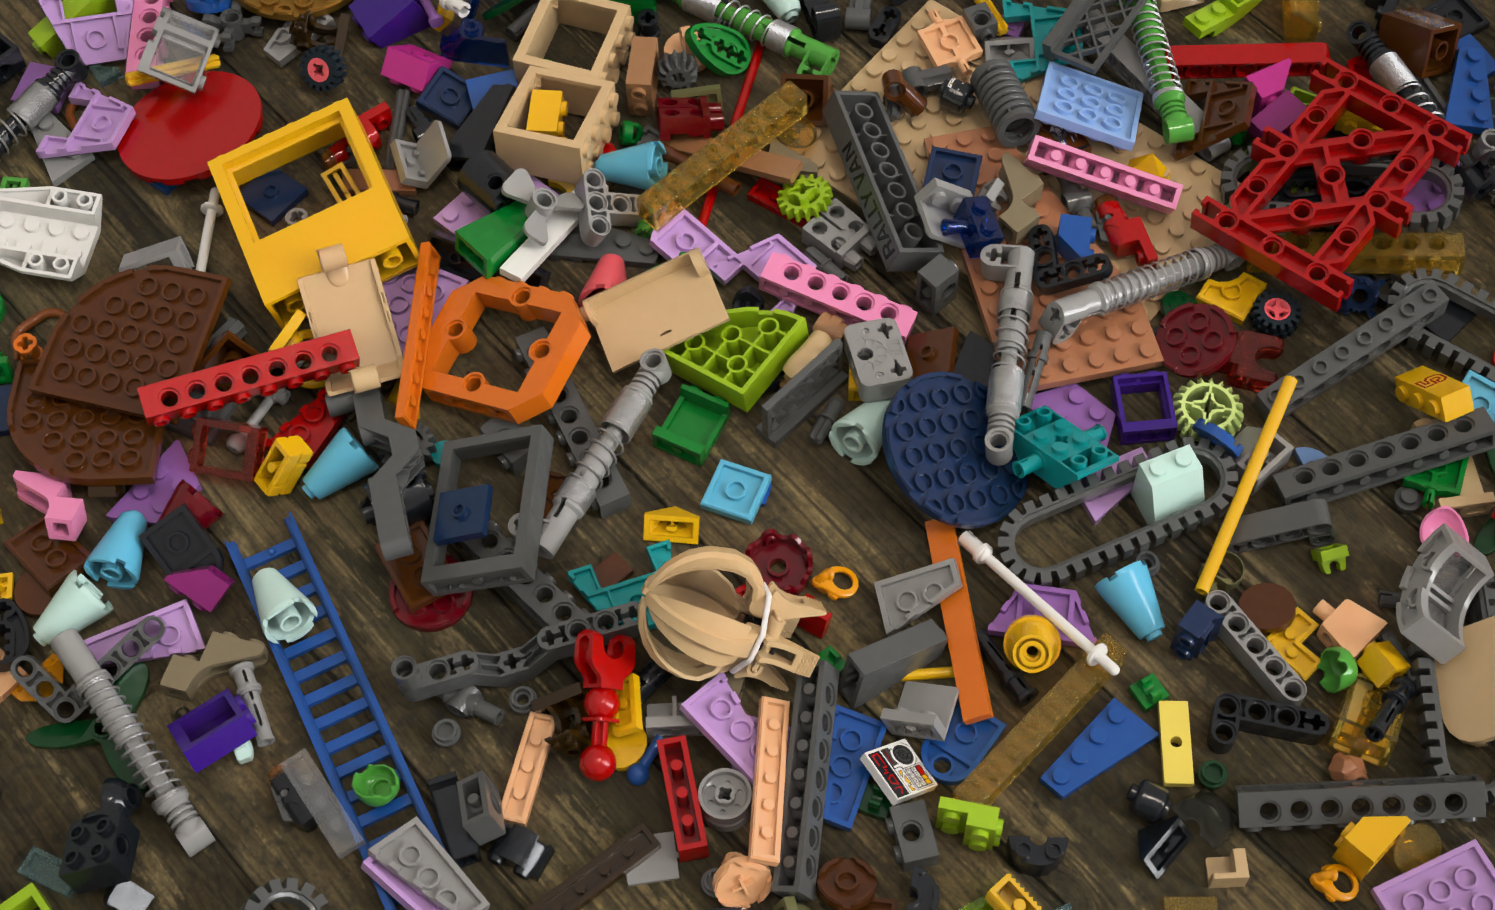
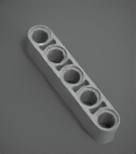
(1256, 663)

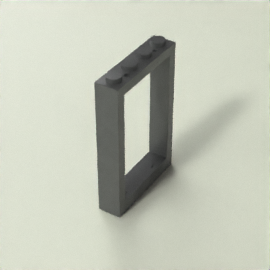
(503, 569)

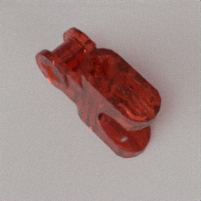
(1242, 367)

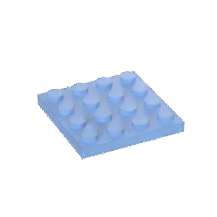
(1089, 106)

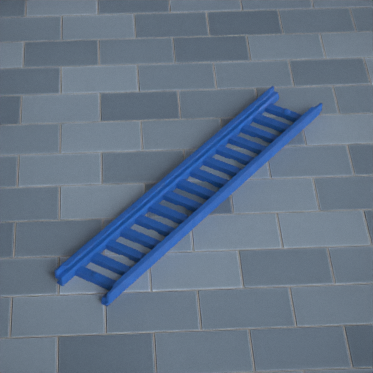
(303, 703)

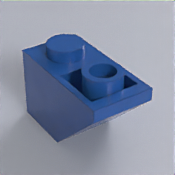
(1075, 237)

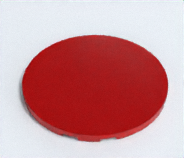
(183, 131)

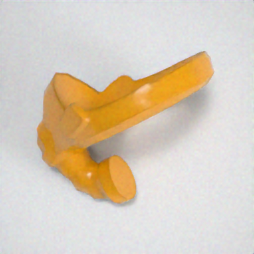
(825, 585)
(1324, 880)

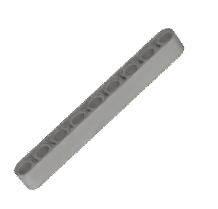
(1127, 65)

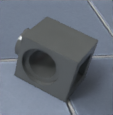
(981, 22)

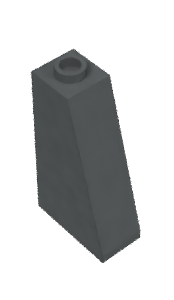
(888, 661)

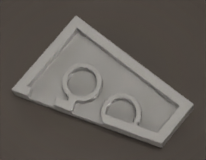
(279, 46)
(64, 166)
(915, 592)

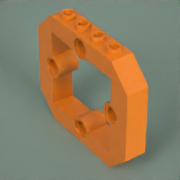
(552, 357)

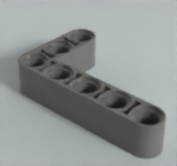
(61, 693)

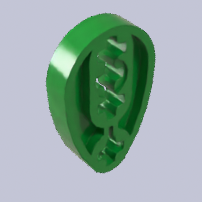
(727, 39)

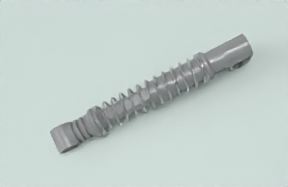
(1066, 313)
(127, 734)

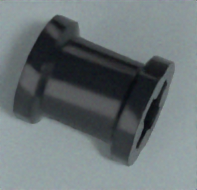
(648, 23)

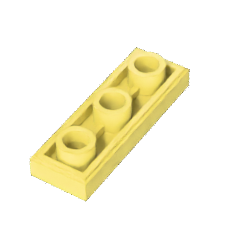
(1175, 728)

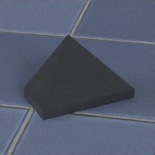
(1162, 844)

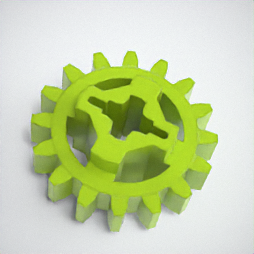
(805, 198)

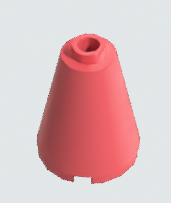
(607, 273)

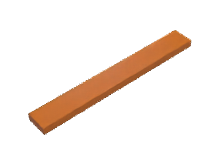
(418, 336)
(961, 629)

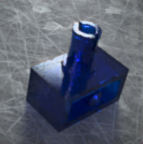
(975, 224)

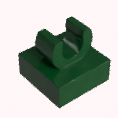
(874, 803)

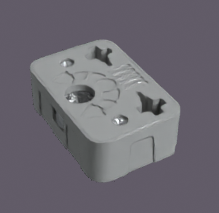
(877, 358)

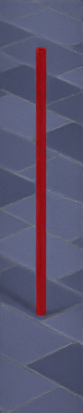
(737, 114)

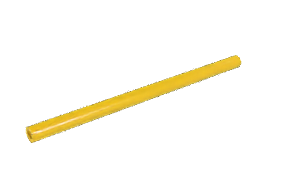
(1245, 486)

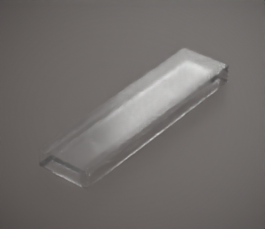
(322, 803)

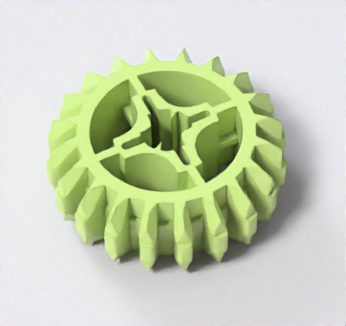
(1220, 403)

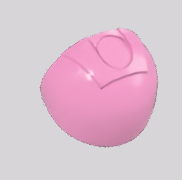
(1439, 516)

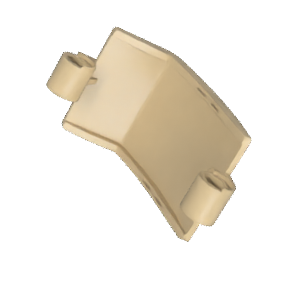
(353, 299)

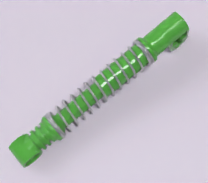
(1168, 98)

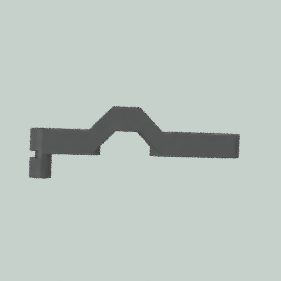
(394, 475)
(495, 670)

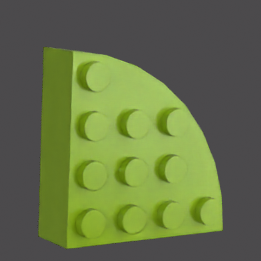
(741, 354)

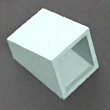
(1168, 484)

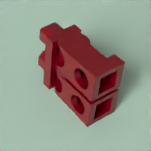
(688, 117)

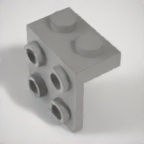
(422, 161)

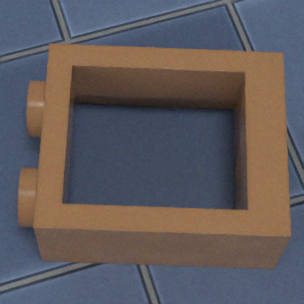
(642, 76)

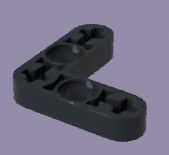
(1054, 269)

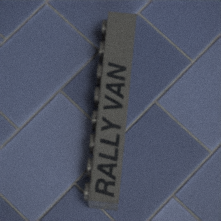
(880, 179)

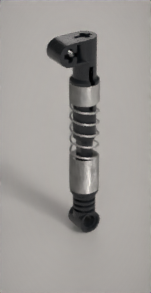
(1394, 75)
(41, 97)

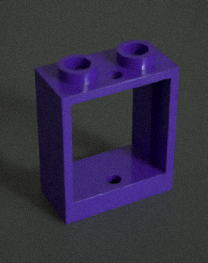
(1149, 430)
(219, 740)

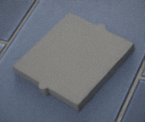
(658, 867)

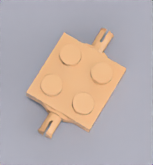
(949, 42)

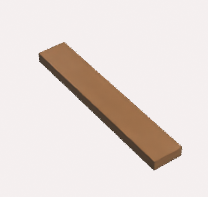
(760, 164)

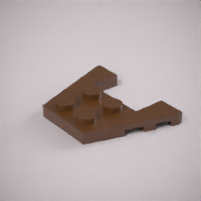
(1225, 113)

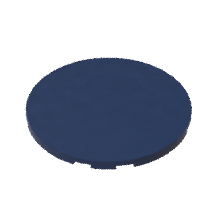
(938, 452)

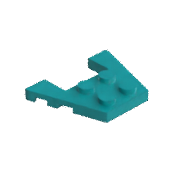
(1042, 23)
(627, 591)

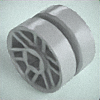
(725, 799)

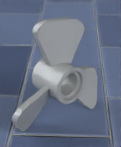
(539, 202)

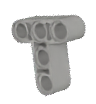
(593, 192)

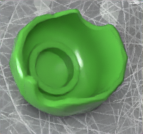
(1338, 668)
(376, 785)

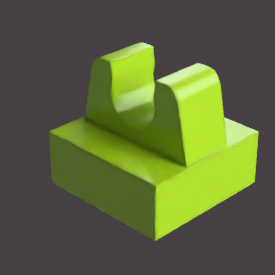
(1327, 554)

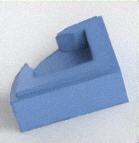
(1305, 454)

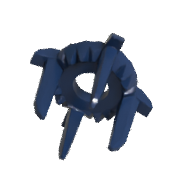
(1373, 291)

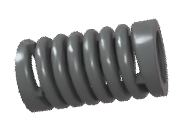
(1005, 103)

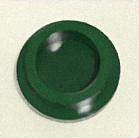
(1212, 774)

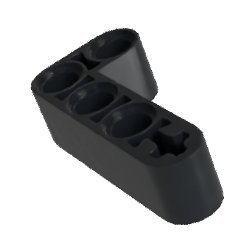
(822, 18)
(1268, 725)

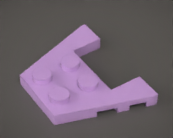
(95, 37)
(97, 129)
(755, 260)

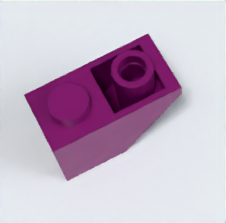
(201, 584)

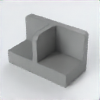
(669, 721)

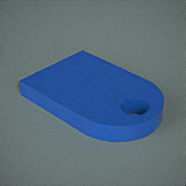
(963, 747)

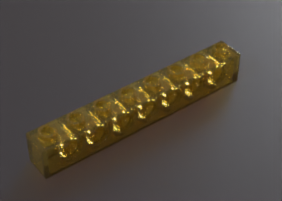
(722, 155)
(1391, 255)
(1038, 727)

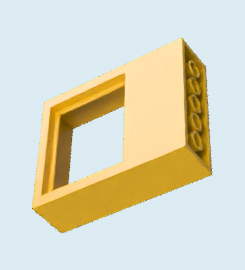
(365, 224)

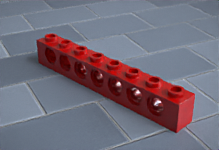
(259, 365)

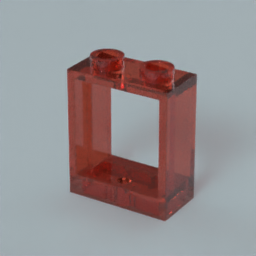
(253, 452)

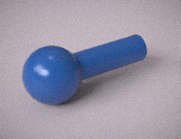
(639, 772)

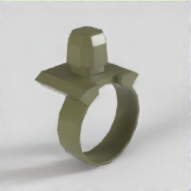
(1221, 583)

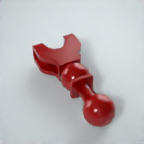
(603, 675)

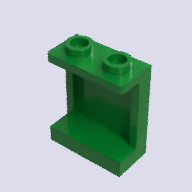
(692, 425)

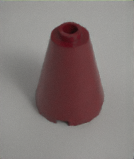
(198, 504)

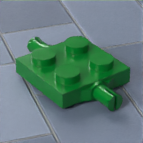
(1439, 481)

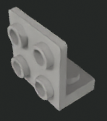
(938, 202)
(922, 711)

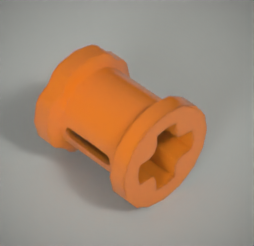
(22, 347)

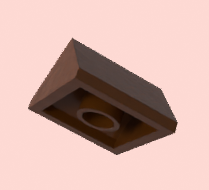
(818, 91)
(225, 349)

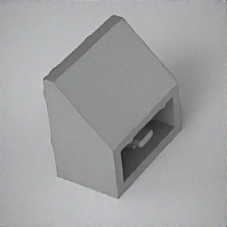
(1276, 458)

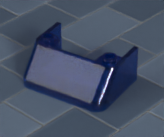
(465, 41)

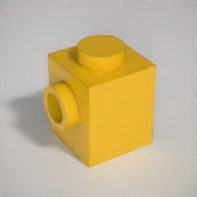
(1382, 663)

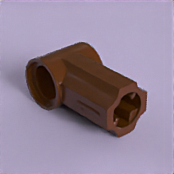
(903, 94)

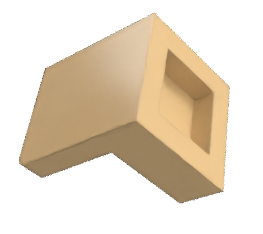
(1227, 871)

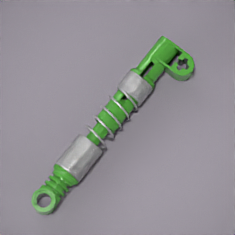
(775, 34)

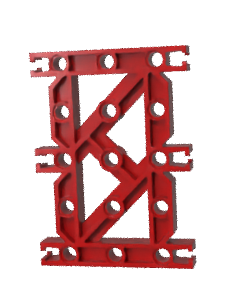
(1251, 230)

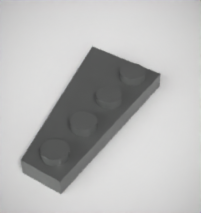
(631, 248)

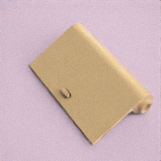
(664, 299)

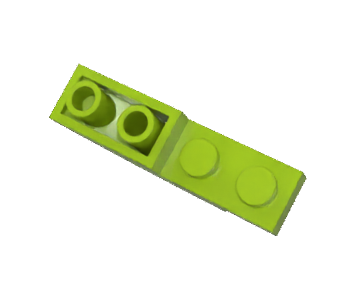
(1217, 16)

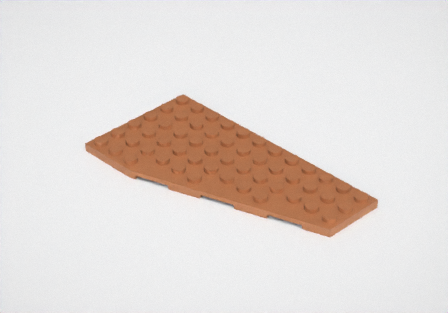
(1100, 344)

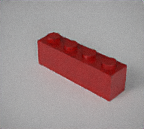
(682, 798)

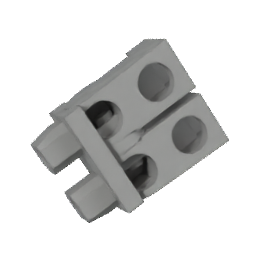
(840, 236)

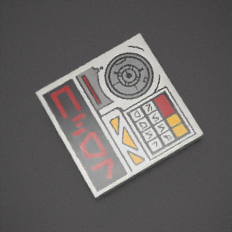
(898, 771)

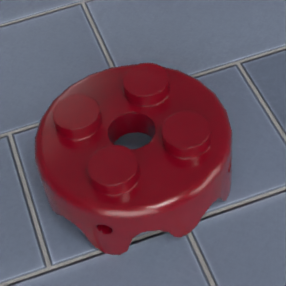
(782, 549)

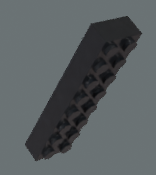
(454, 263)

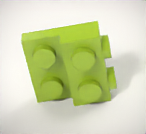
(977, 821)

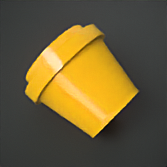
(1028, 632)

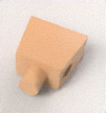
(1348, 626)

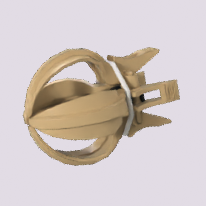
(704, 619)

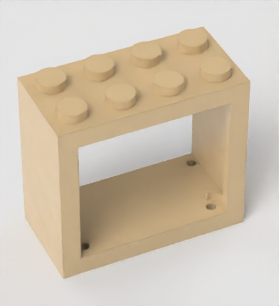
(593, 15)
(553, 155)

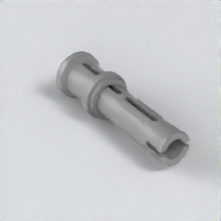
(250, 694)

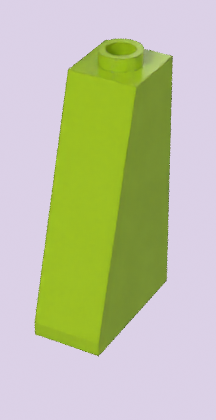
(44, 34)

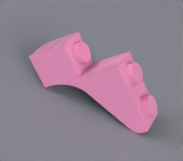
(63, 514)

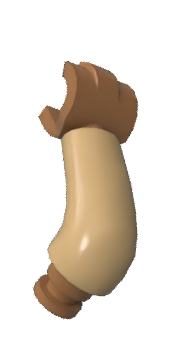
(825, 331)

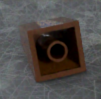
(1421, 40)

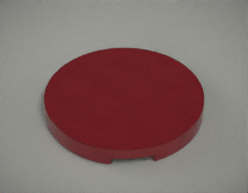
(1196, 339)
(435, 616)

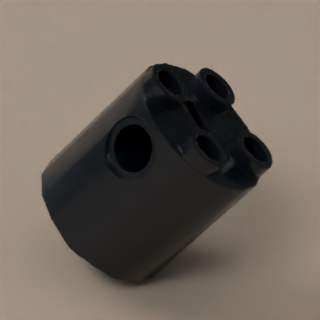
(483, 179)
(416, 501)

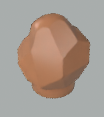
(1347, 767)

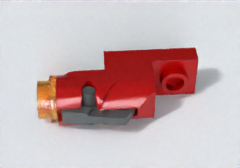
(373, 121)
(1123, 234)

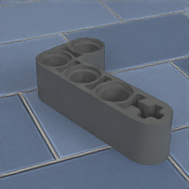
(1284, 525)

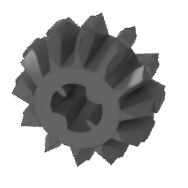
(677, 70)

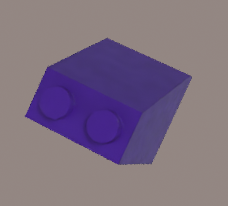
(389, 20)

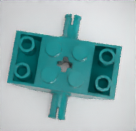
(1057, 448)

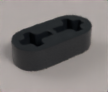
(880, 24)

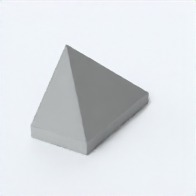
(1009, 48)

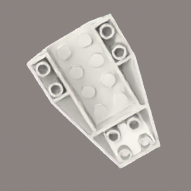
(49, 230)

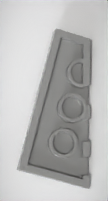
(426, 866)

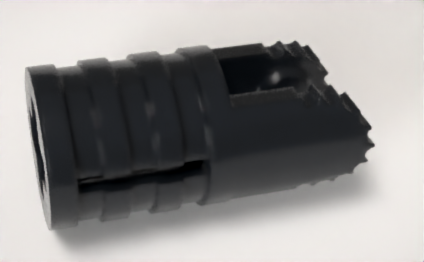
(651, 679)

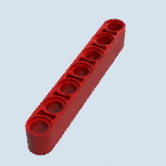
(1245, 59)

